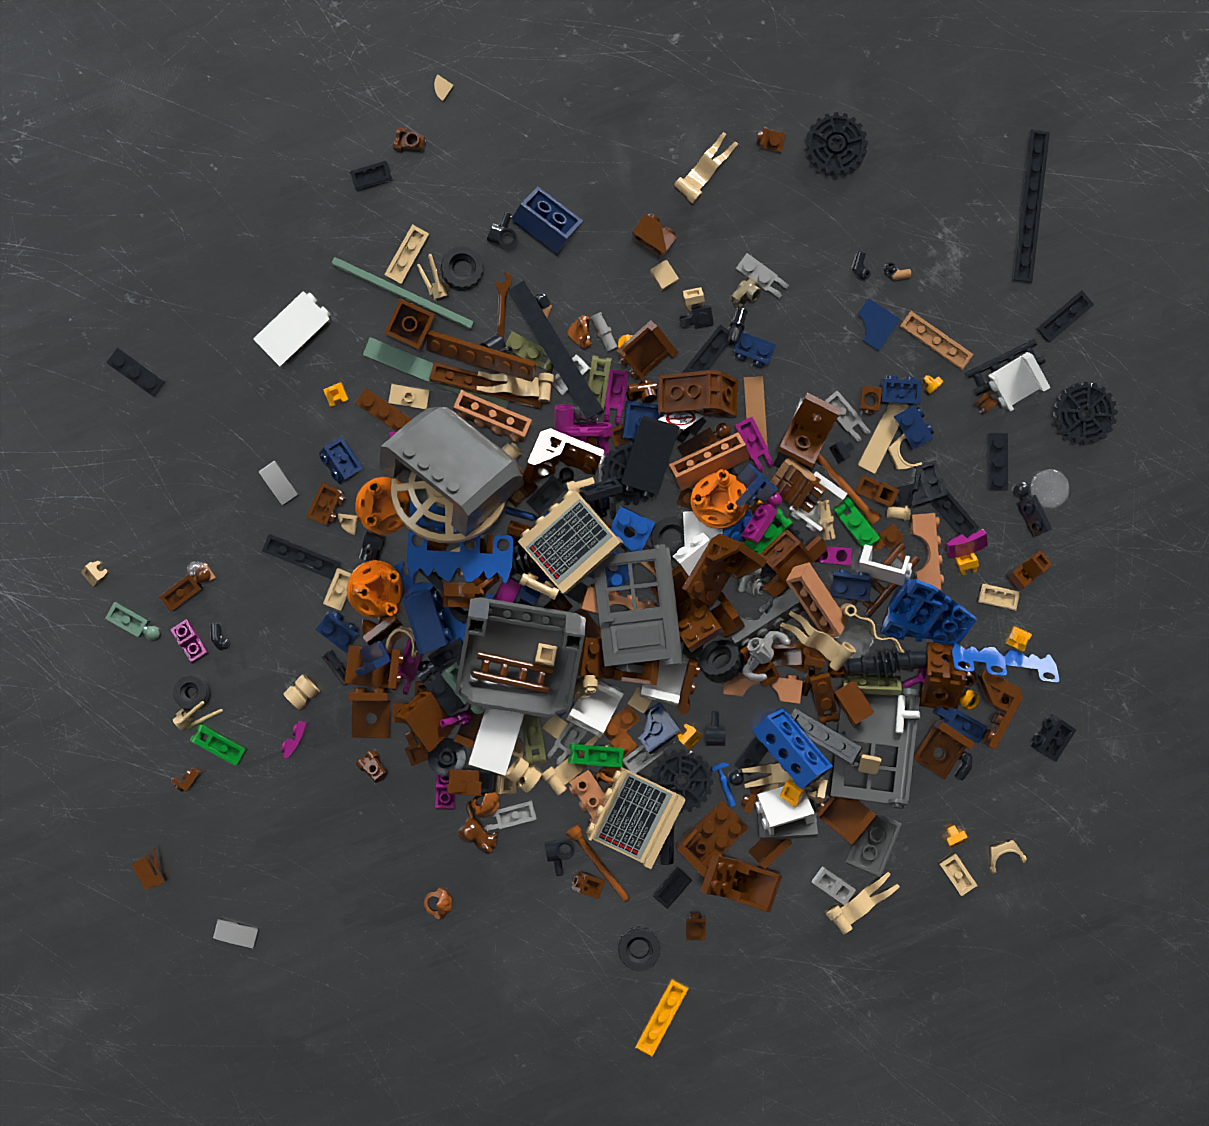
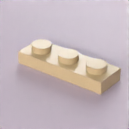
(407, 254)

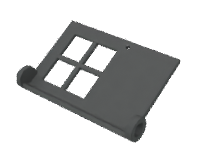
(639, 633)
(880, 730)

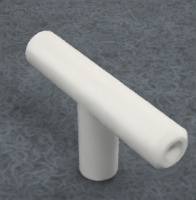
(901, 714)

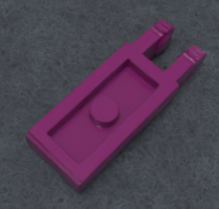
(616, 394)
(754, 442)
(409, 667)

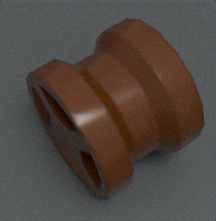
(986, 402)

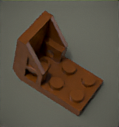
(700, 391)
(561, 448)
(716, 565)
(694, 618)
(593, 664)
(994, 690)
(711, 837)
(741, 882)

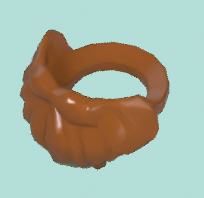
(579, 331)
(484, 583)
(606, 774)
(489, 804)
(443, 906)

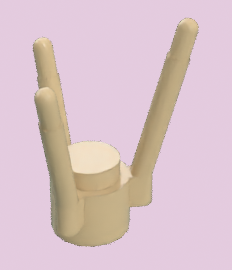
(439, 288)
(184, 718)

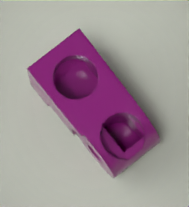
(836, 555)

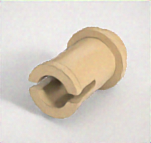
(899, 513)

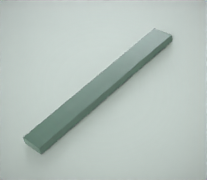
(402, 293)
(414, 366)

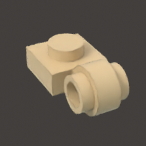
(585, 686)

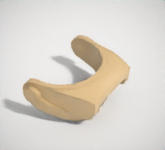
(897, 458)
(399, 632)
(996, 851)

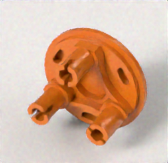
(715, 500)
(376, 507)
(375, 589)

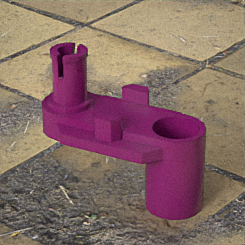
(565, 424)

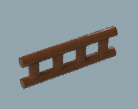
(885, 592)
(503, 679)

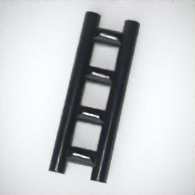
(993, 364)

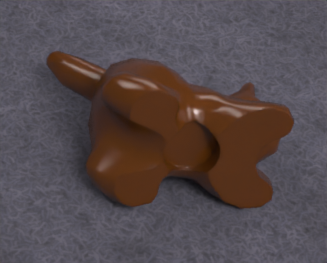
(473, 832)

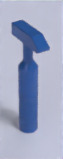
(522, 514)
(724, 783)

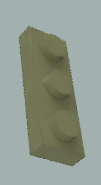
(873, 685)

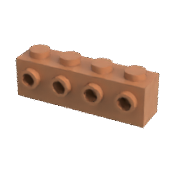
(492, 416)
(709, 460)
(816, 600)
(588, 791)

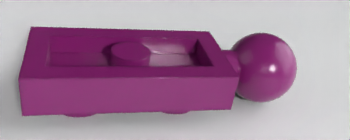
(762, 519)

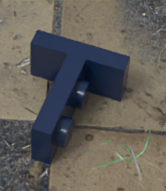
(756, 485)
(528, 595)

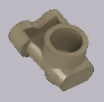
(746, 290)

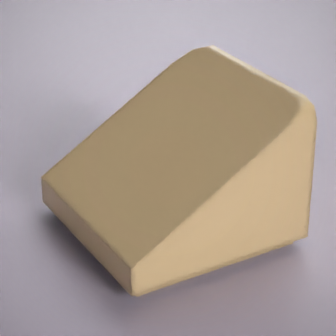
(545, 655)
(639, 702)
(869, 764)
(503, 785)

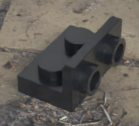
(1053, 737)

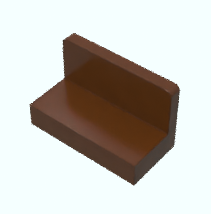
(727, 616)
(788, 655)
(853, 703)
(768, 850)

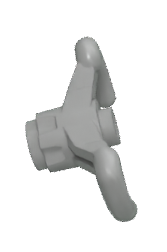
(753, 585)
(762, 653)

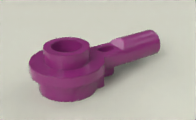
(915, 680)
(462, 719)

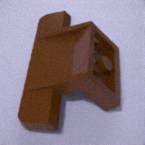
(787, 553)

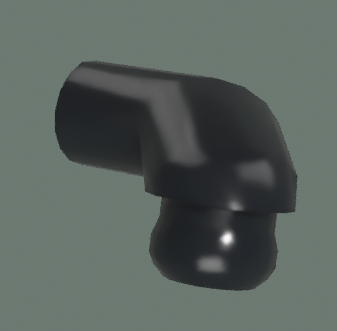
(858, 266)
(216, 639)
(966, 767)

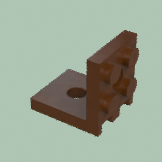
(809, 429)
(382, 677)
(942, 677)
(371, 702)
(950, 741)

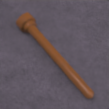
(871, 516)
(576, 835)

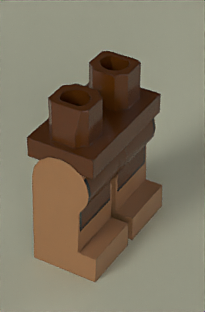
(797, 484)

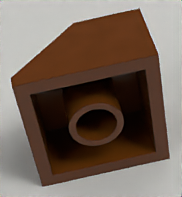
(653, 235)
(410, 324)

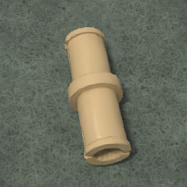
(826, 519)

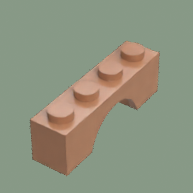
(925, 527)
(589, 600)
(787, 688)

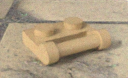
(546, 588)

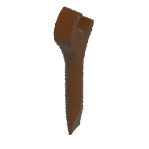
(502, 289)

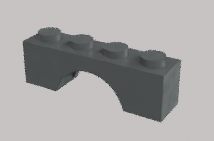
(779, 613)

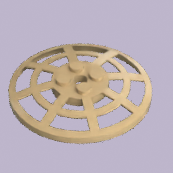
(422, 509)

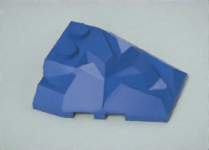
(926, 613)

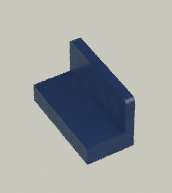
(374, 656)

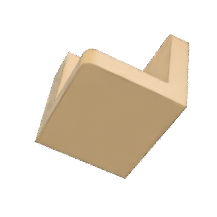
(664, 275)

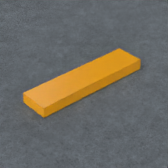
(661, 1018)

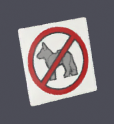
(682, 419)

